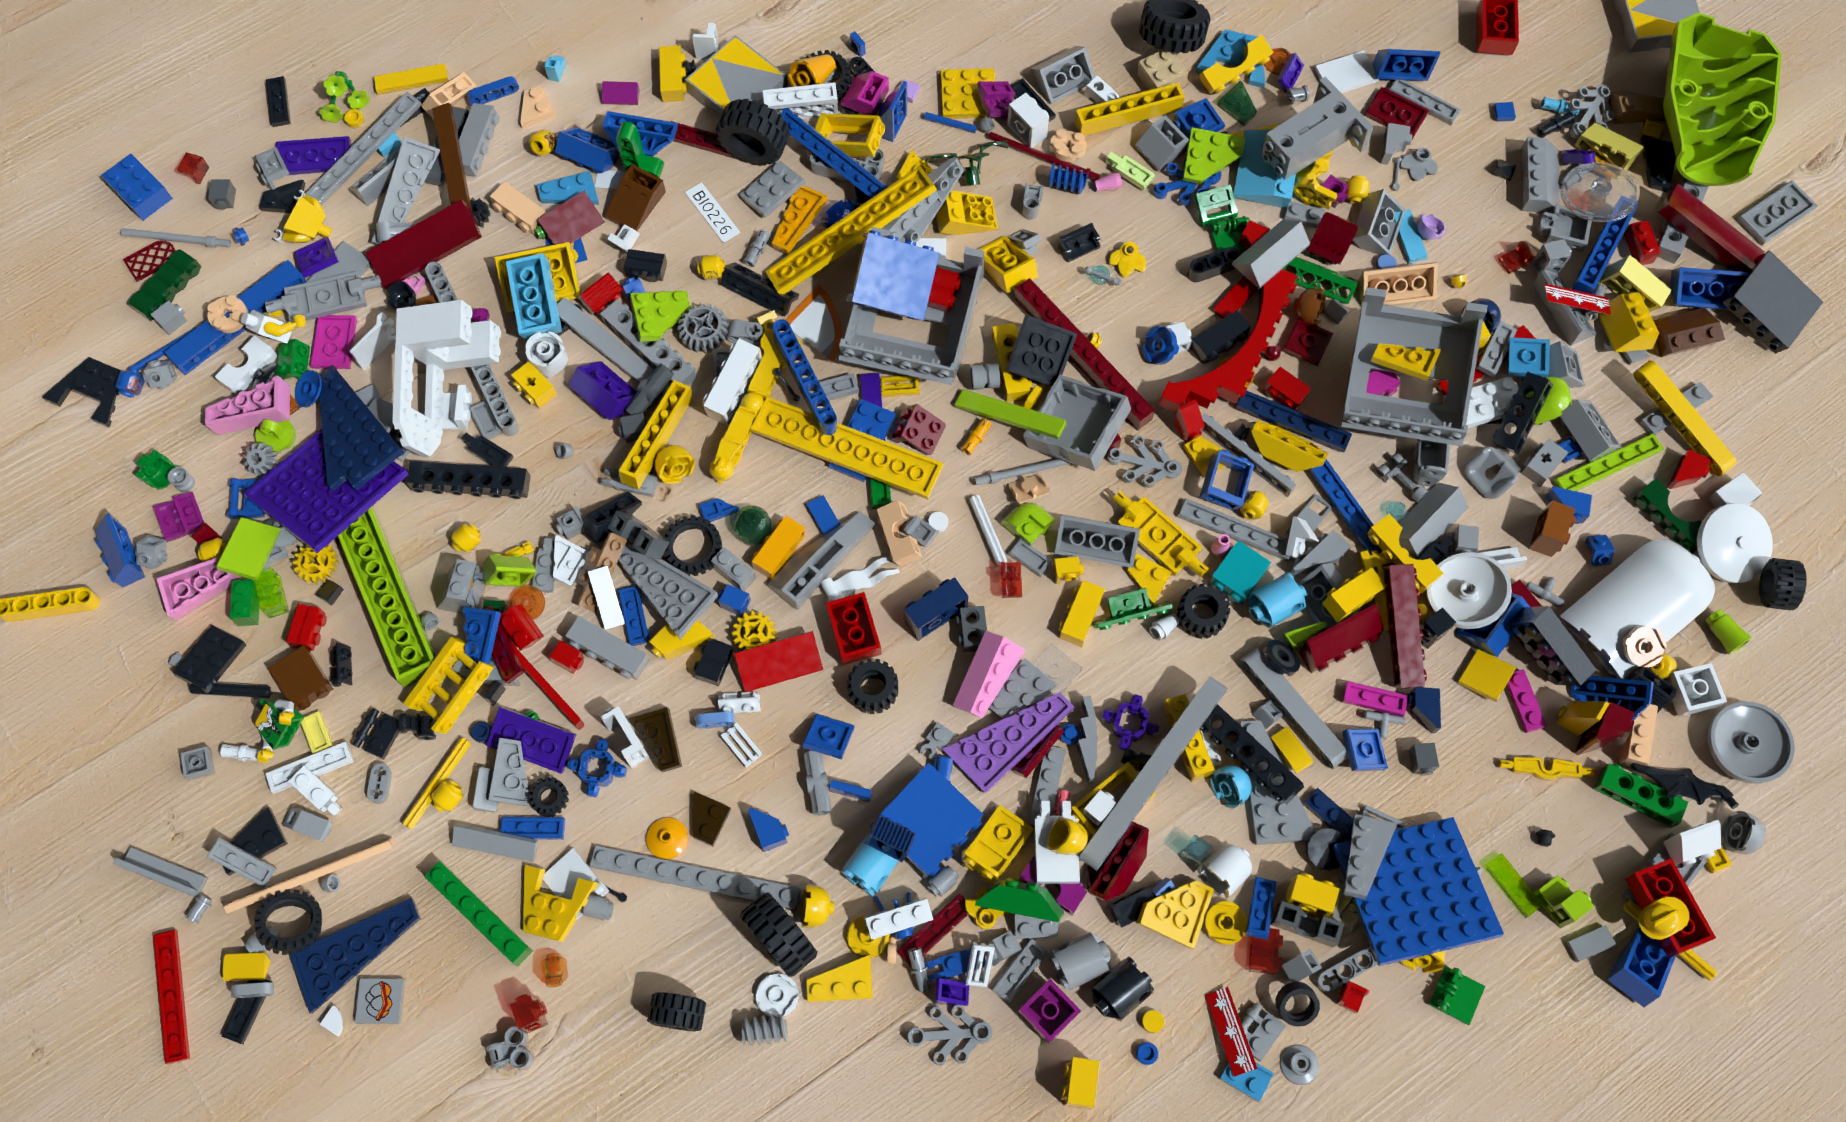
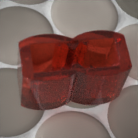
(1264, 953)

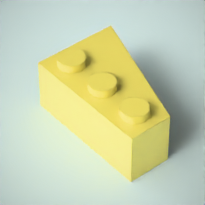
(1609, 146)
(1631, 277)

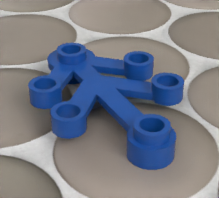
(1161, 194)

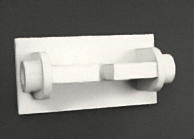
(748, 702)

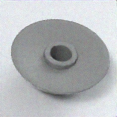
(1289, 1065)

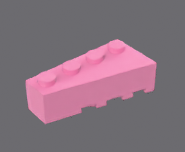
(249, 408)
(193, 587)
(987, 673)

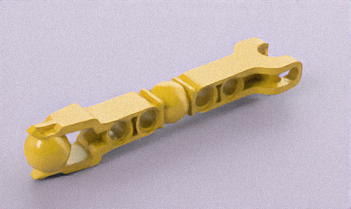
(739, 430)

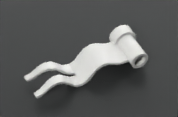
(856, 580)

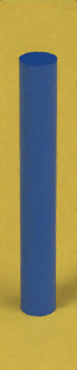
(950, 122)

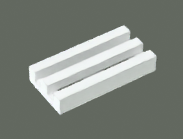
(730, 731)
(981, 948)

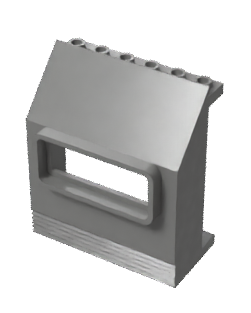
(1412, 328)
(912, 357)

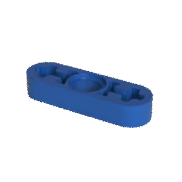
(503, 88)

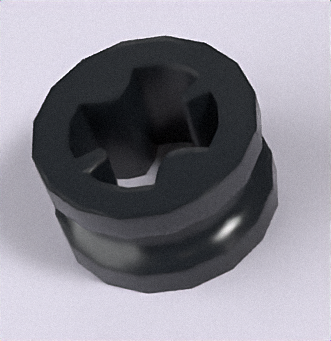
(690, 67)
(1242, 432)

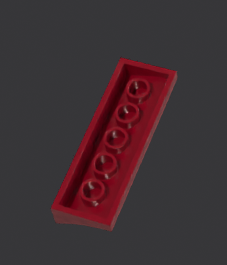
(1709, 230)
(424, 243)

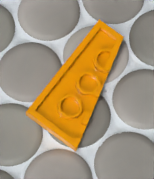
(801, 212)

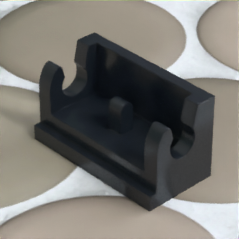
(1079, 242)
(1129, 907)

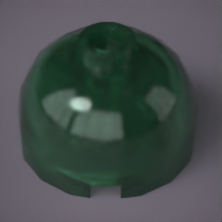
(752, 525)

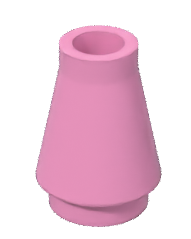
(1109, 182)
(1221, 546)

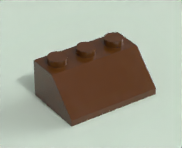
(1687, 332)

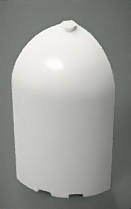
(1652, 588)

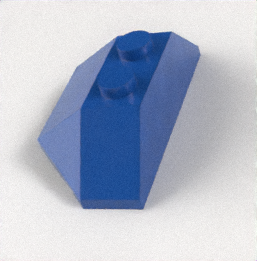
(653, 133)
(1630, 694)

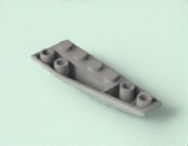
(915, 221)
(817, 561)

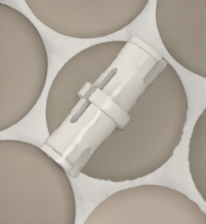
(241, 752)

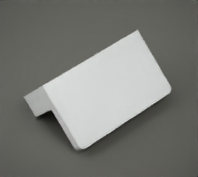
(706, 44)
(1508, 558)

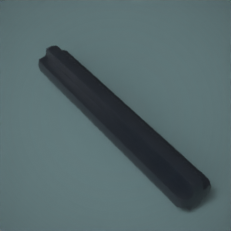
(235, 690)

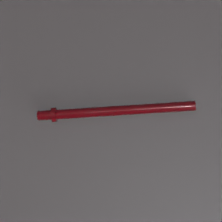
(1044, 156)

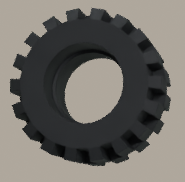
(1782, 584)
(1207, 596)
(872, 670)
(676, 1011)

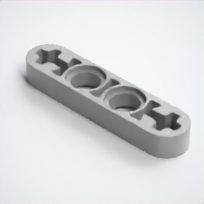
(1354, 967)

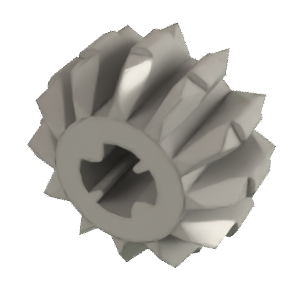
(263, 451)

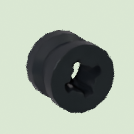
(409, 723)

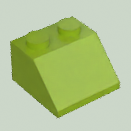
(507, 570)

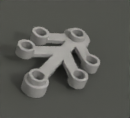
(1601, 95)
(1147, 462)
(953, 1033)

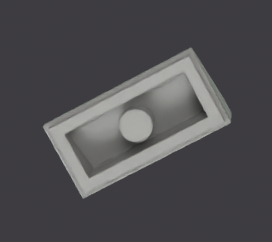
(483, 790)

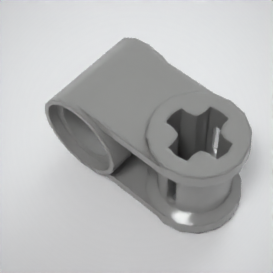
(1032, 198)
(745, 331)

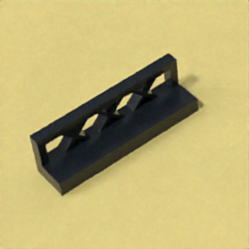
(757, 288)

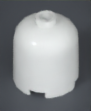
(1226, 869)

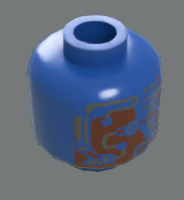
(129, 383)

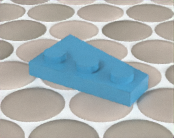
(565, 188)

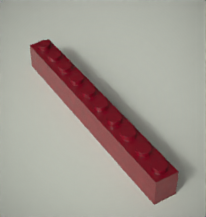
(1084, 353)

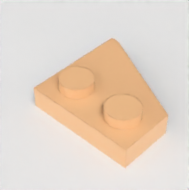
(535, 107)

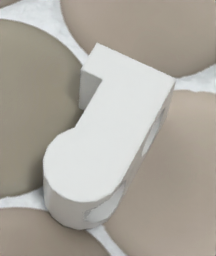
(1100, 91)

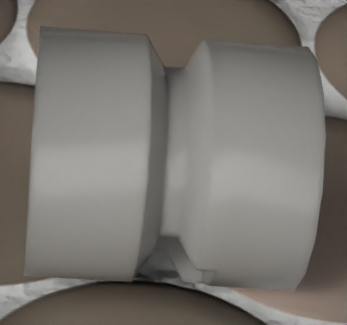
(985, 376)

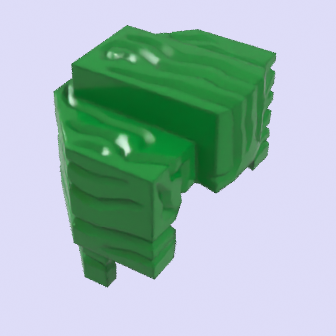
(154, 470)

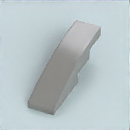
(1088, 745)

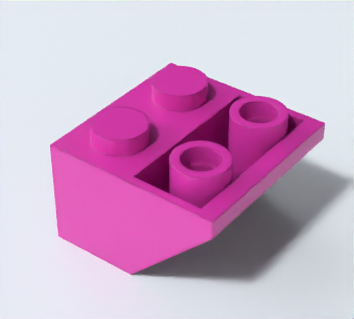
(866, 93)

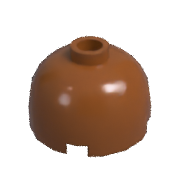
(1310, 305)

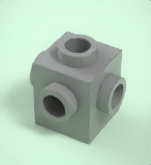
(159, 374)
(151, 552)

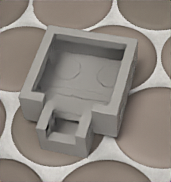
(1565, 225)

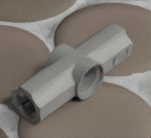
(817, 783)

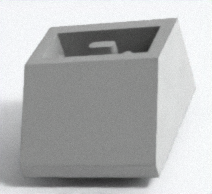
(1162, 143)

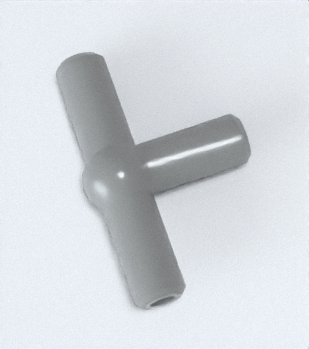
(1545, 593)
(1384, 719)

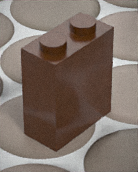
(301, 678)

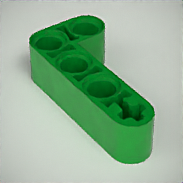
(632, 150)

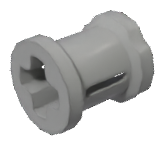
(1298, 94)

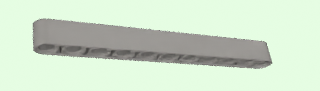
(489, 385)
(1153, 773)

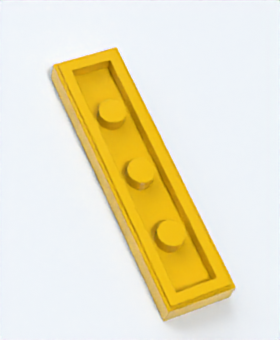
(411, 78)

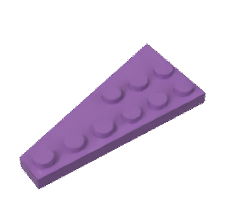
(999, 747)

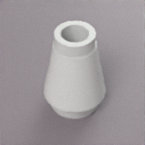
(1162, 628)

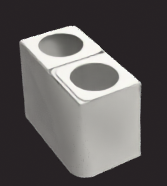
(1738, 490)

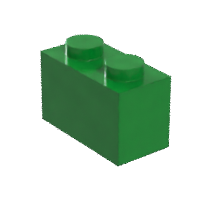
(244, 603)

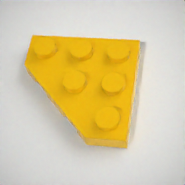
(1178, 913)

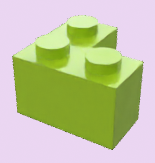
(1562, 903)

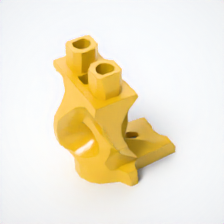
(1307, 186)

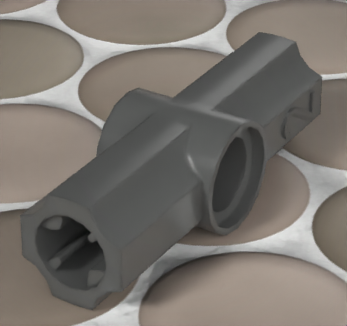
(650, 390)

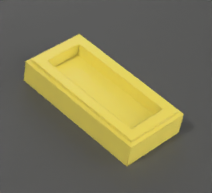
(316, 732)

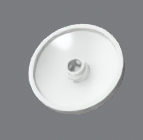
(1734, 543)
(1471, 590)

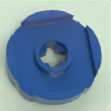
(1168, 349)

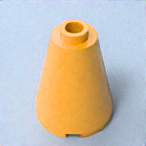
(811, 70)

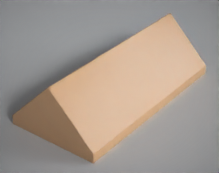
(1402, 283)

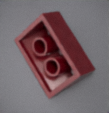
(1612, 725)

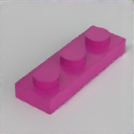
(1375, 699)
(1525, 702)

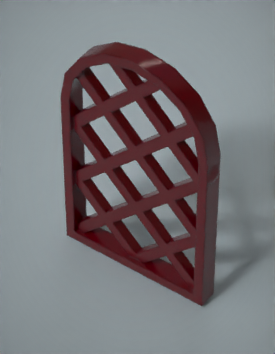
(140, 253)

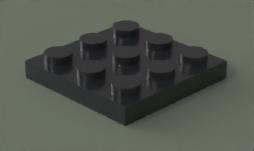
(1041, 351)

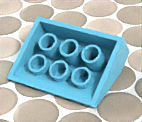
(1256, 178)

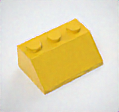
(1630, 324)

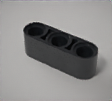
(1205, 266)

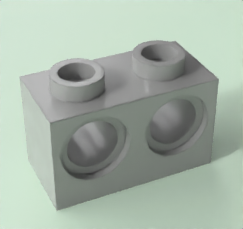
(1552, 257)

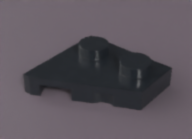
(282, 198)

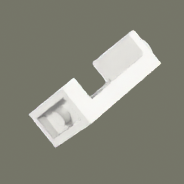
(634, 753)

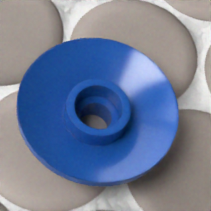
(308, 388)

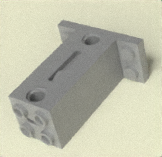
(1315, 132)

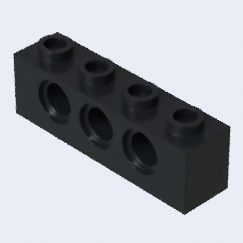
(1515, 441)

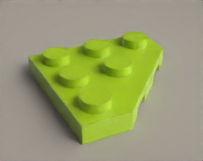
(1210, 153)
(657, 312)

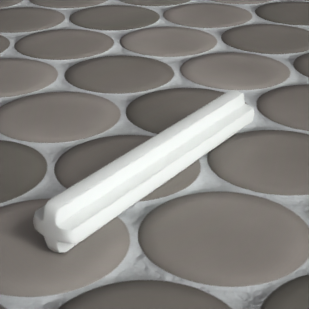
(987, 529)

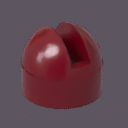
(1273, 353)

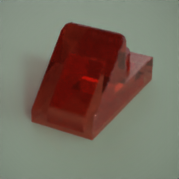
(1518, 257)

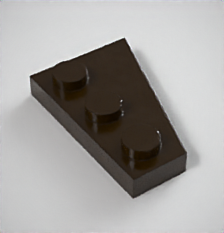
(659, 737)

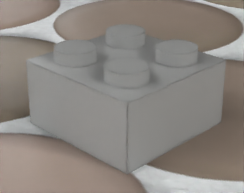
(197, 763)

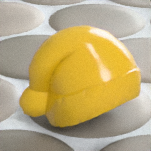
(1067, 837)

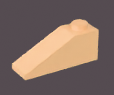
(450, 92)

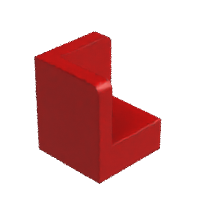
(1351, 996)

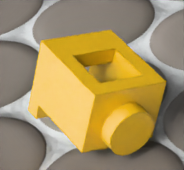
(1067, 569)

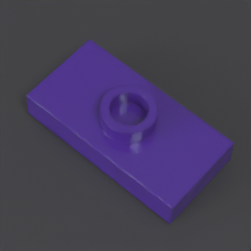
(1290, 72)

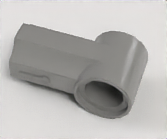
(387, 229)

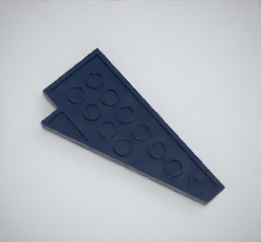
(352, 436)

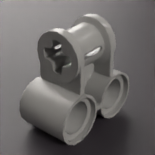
(507, 1052)

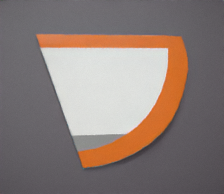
(818, 323)

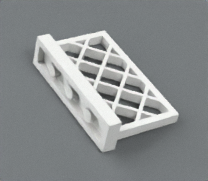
(804, 96)

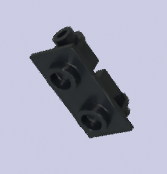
(341, 658)

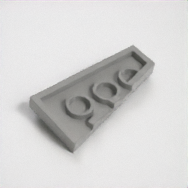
(1367, 848)

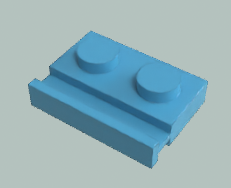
(1250, 1083)

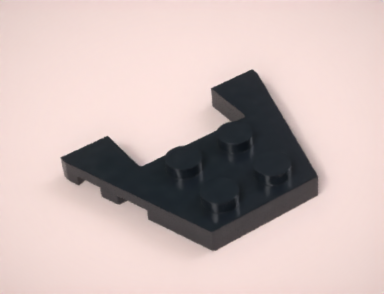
(93, 381)

